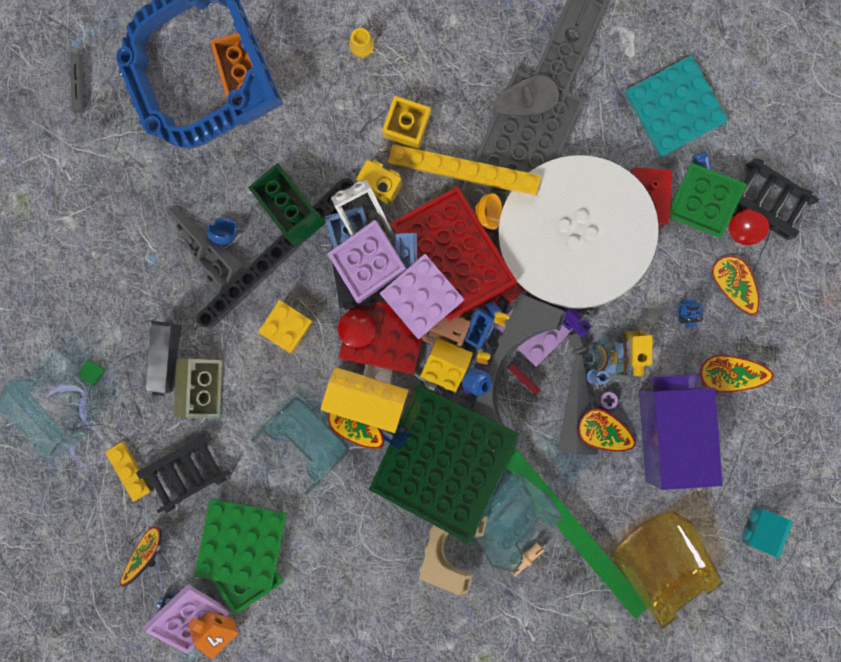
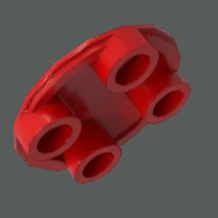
(748, 227)
(356, 328)

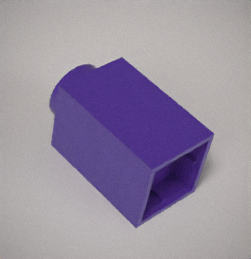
(680, 433)

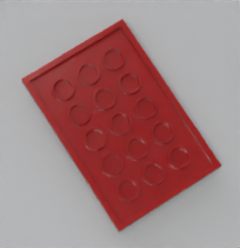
(459, 249)

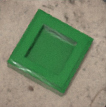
(91, 372)

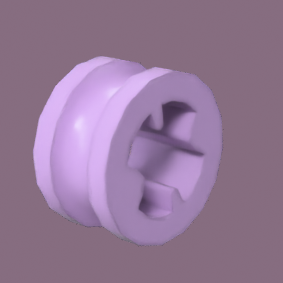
(605, 405)

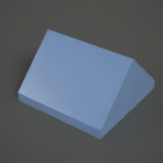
(338, 229)

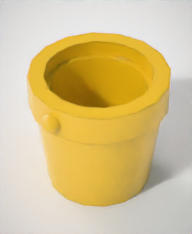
(361, 43)

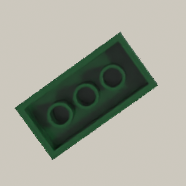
(286, 205)

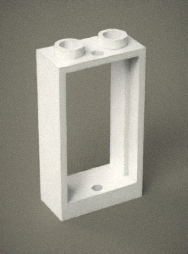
(358, 189)

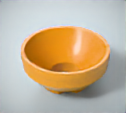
(489, 211)

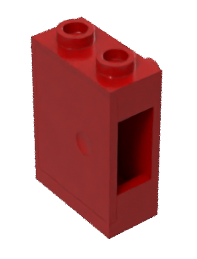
(658, 185)

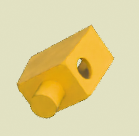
(639, 350)

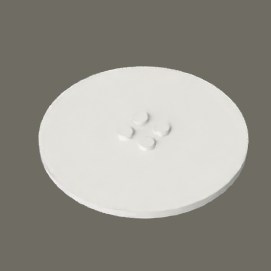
(582, 233)

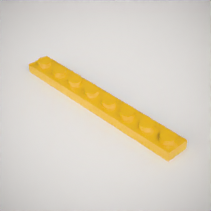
(464, 170)

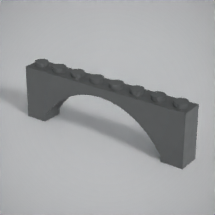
(526, 321)

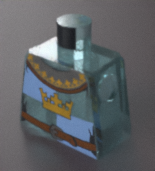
(610, 357)

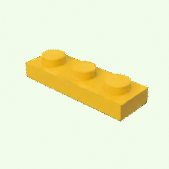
(126, 470)

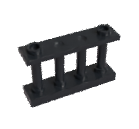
(806, 197)
(167, 463)

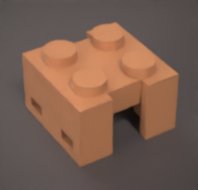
(451, 332)

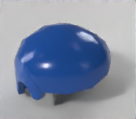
(222, 231)

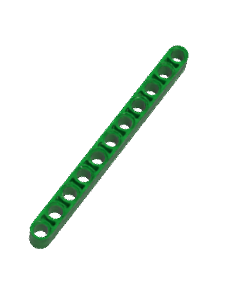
(583, 542)

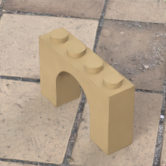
(438, 570)

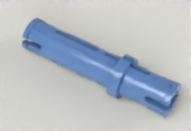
(597, 376)

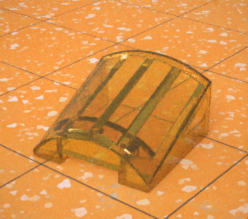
(667, 565)

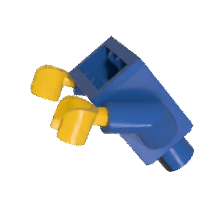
(483, 328)

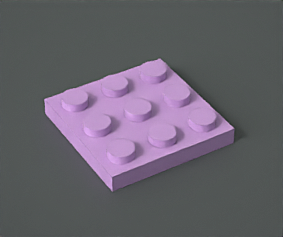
(367, 261)
(422, 296)
(540, 345)
(173, 619)

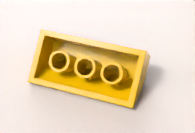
(364, 399)

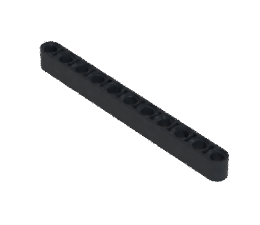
(253, 269)

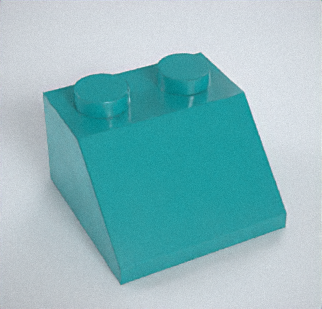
(767, 531)

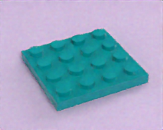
(676, 106)

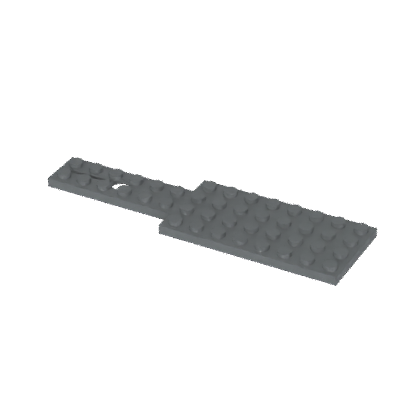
(532, 140)

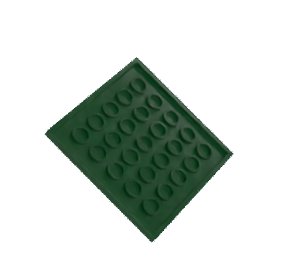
(446, 463)

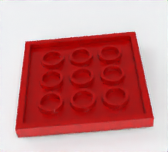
(392, 346)

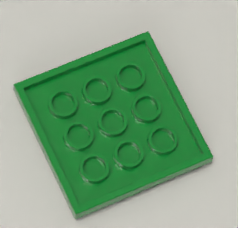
(240, 544)

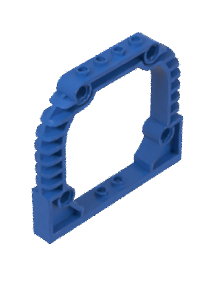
(257, 91)

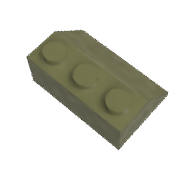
(197, 388)

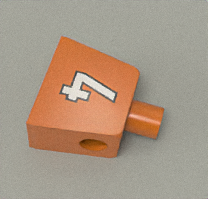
(212, 633)

